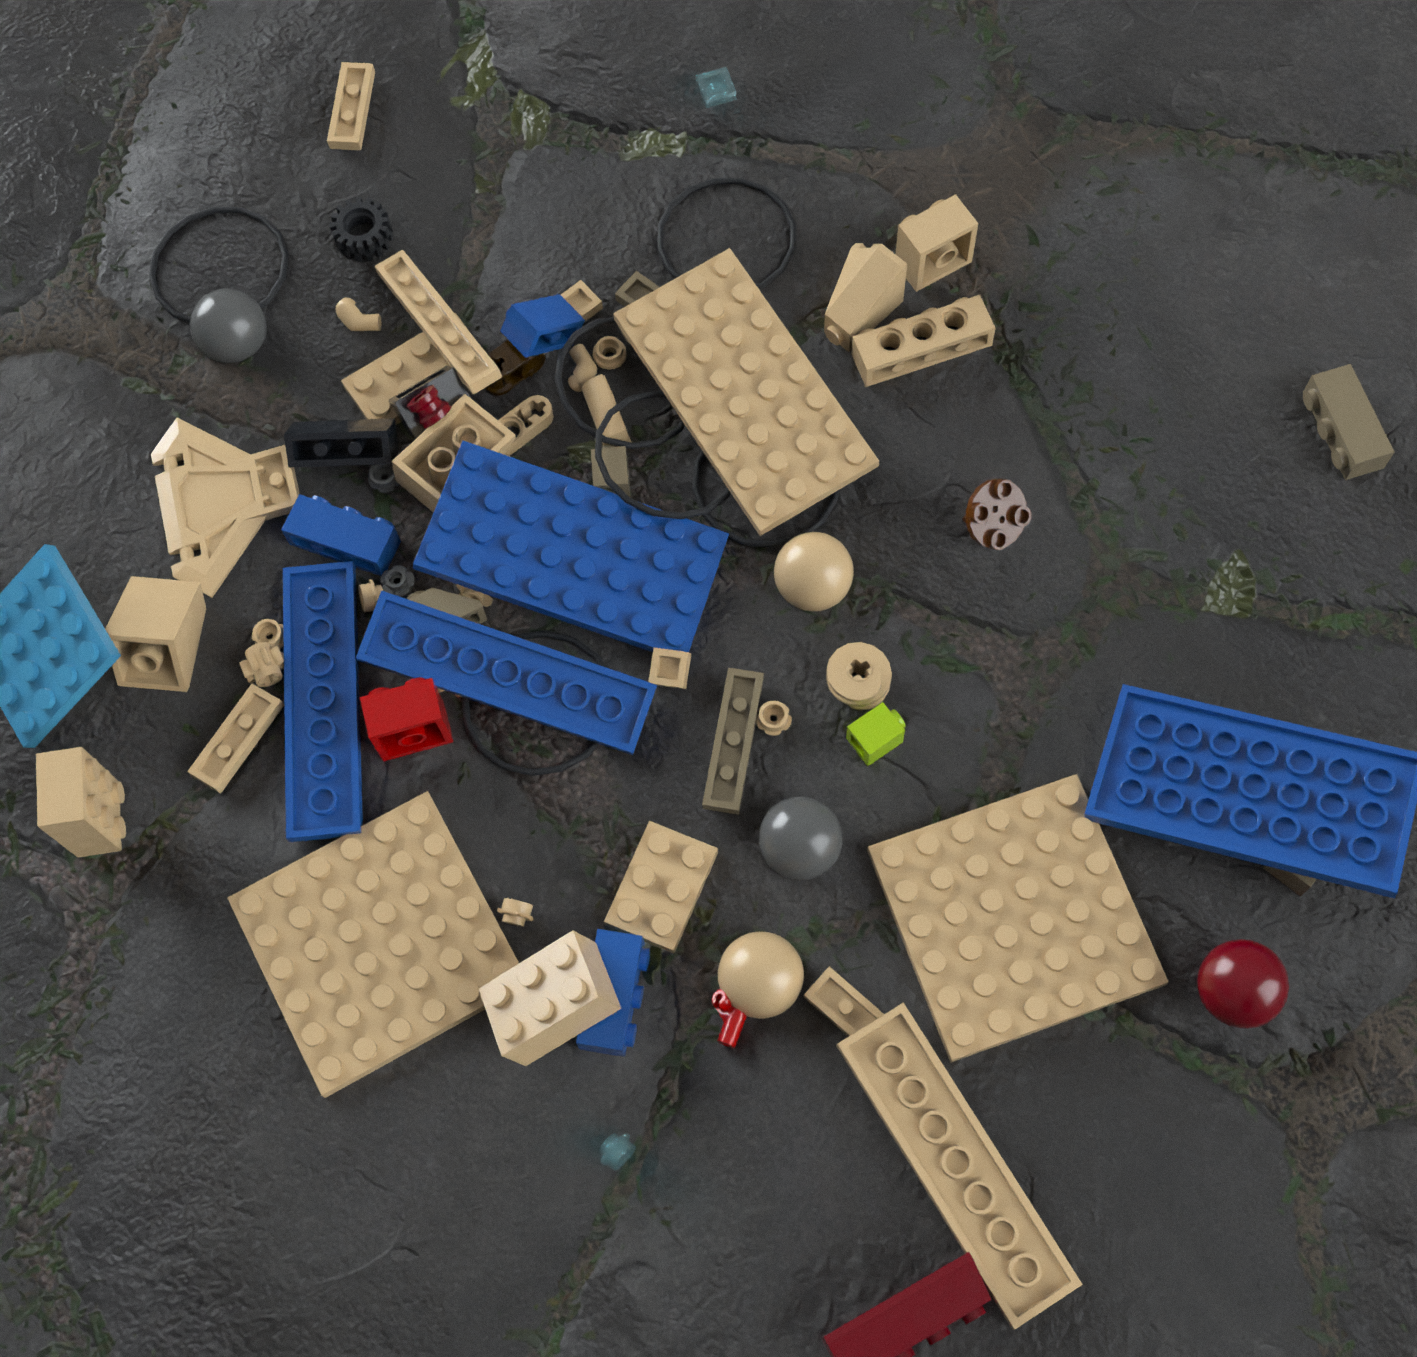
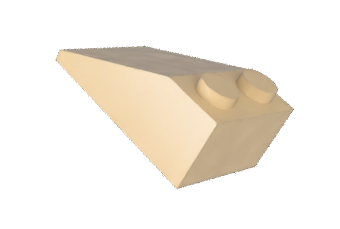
(429, 458)

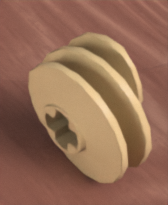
(855, 691)

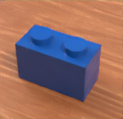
(541, 324)

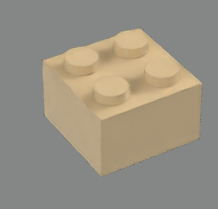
(936, 241)

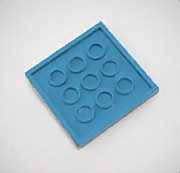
(48, 646)

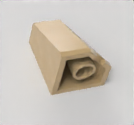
(865, 292)

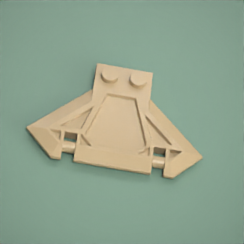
(216, 500)

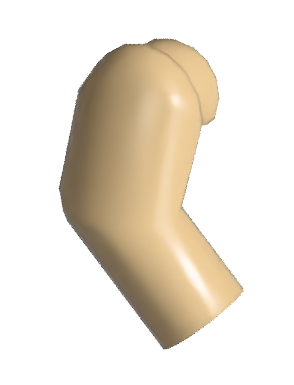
(354, 319)
(585, 367)

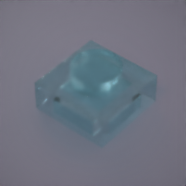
(716, 87)

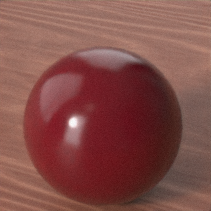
(1243, 983)

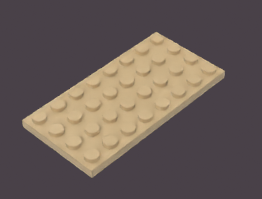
(746, 391)

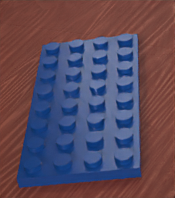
(570, 551)
(1257, 789)

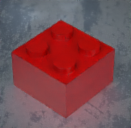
(406, 718)

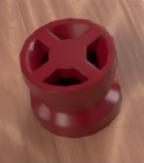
(429, 406)

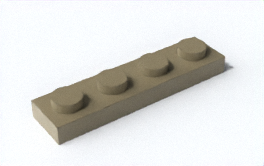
(733, 741)

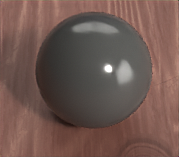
(228, 325)
(800, 838)

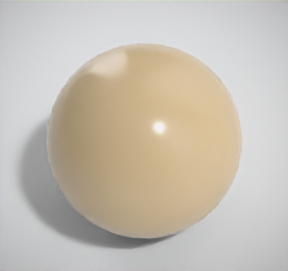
(813, 571)
(761, 974)

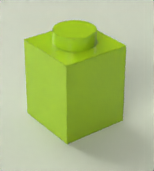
(876, 733)

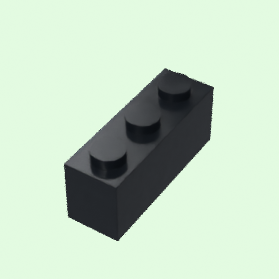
(341, 443)

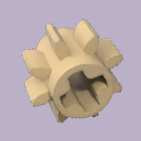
(263, 664)

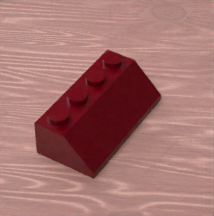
(914, 1314)

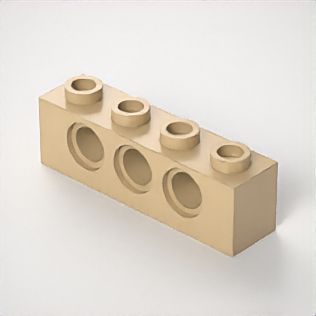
(911, 354)

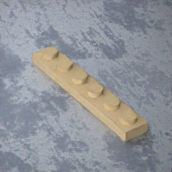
(438, 322)

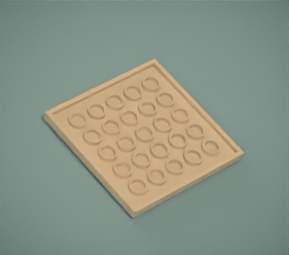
(1015, 918)
(374, 942)

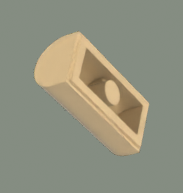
(599, 401)

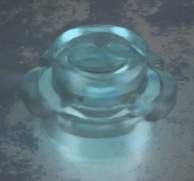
(616, 1150)

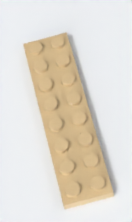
(959, 1166)

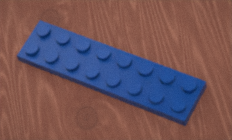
(507, 672)
(321, 702)

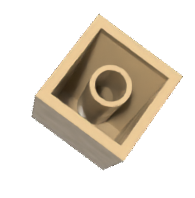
(157, 633)

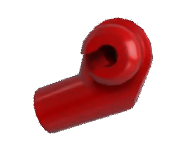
(732, 1019)

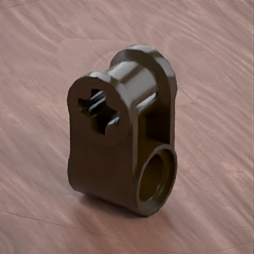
(513, 367)

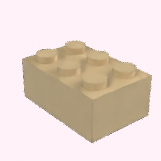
(79, 802)
(549, 998)

